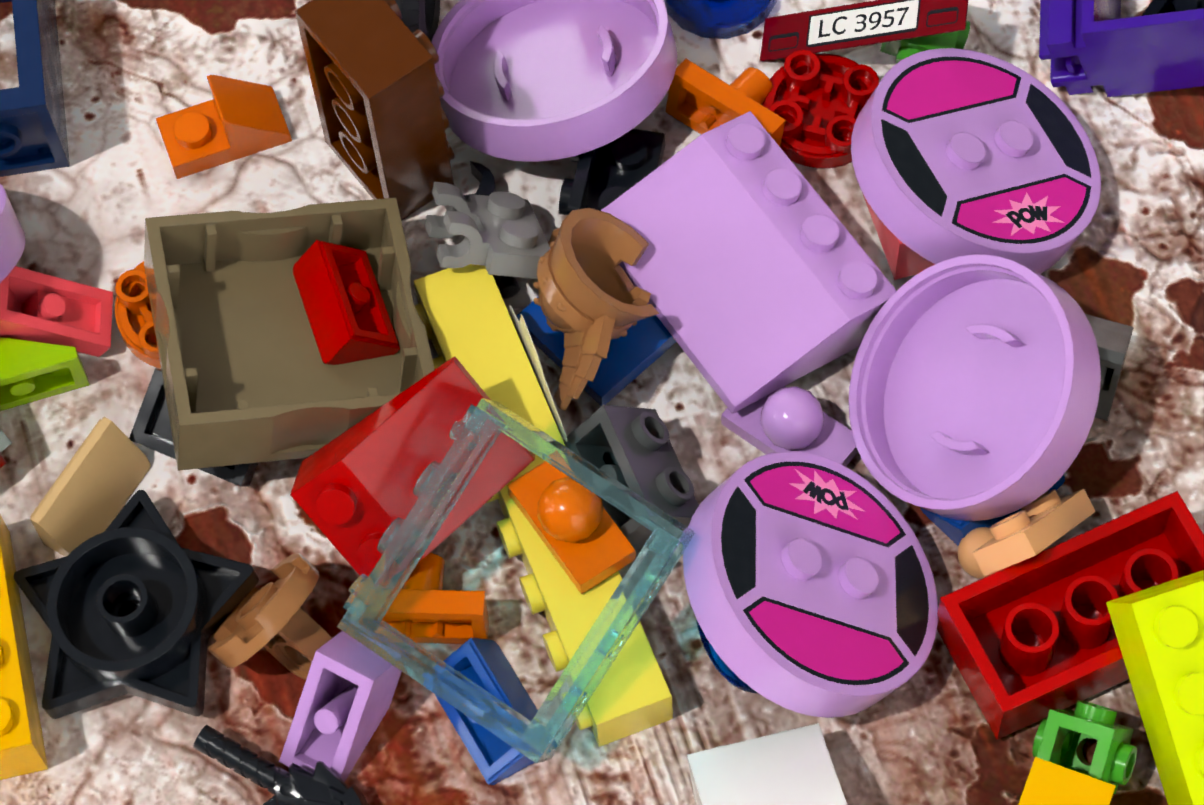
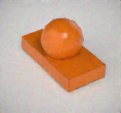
(572, 525)

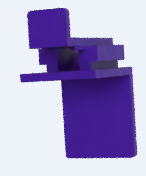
(1125, 55)

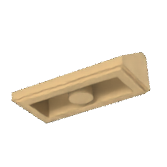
(90, 489)

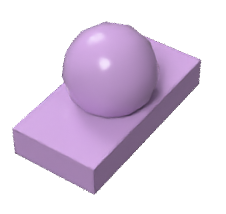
(793, 423)

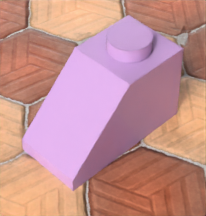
(340, 706)

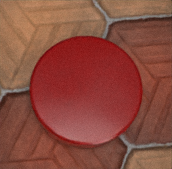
(820, 105)

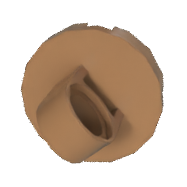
(274, 621)

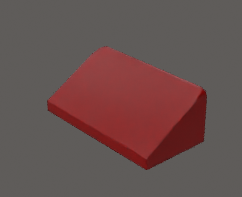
(344, 304)

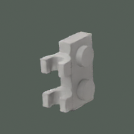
(496, 228)

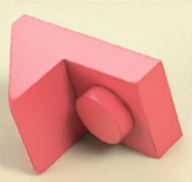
(55, 311)

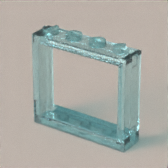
(408, 540)

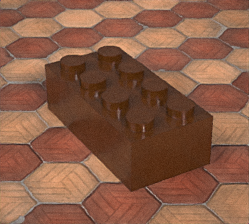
(378, 97)

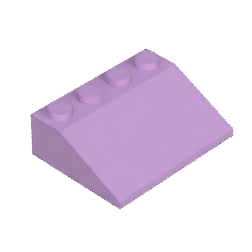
(748, 263)

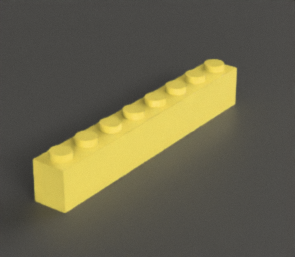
(471, 322)

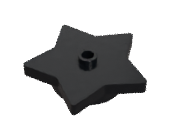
(132, 614)

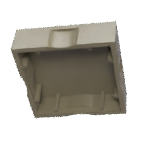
(238, 341)

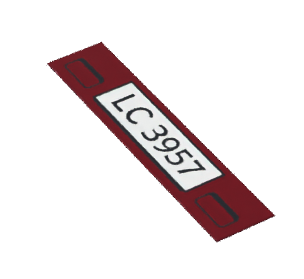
(860, 25)

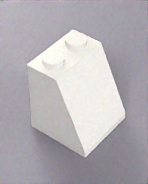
(768, 770)

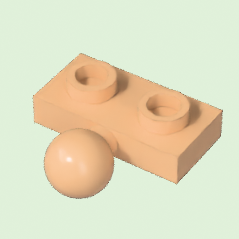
(1022, 533)

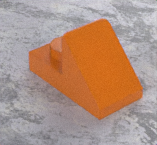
(232, 125)

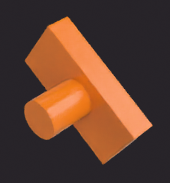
(708, 102)
(437, 615)

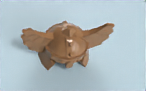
(589, 292)

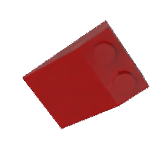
(370, 470)

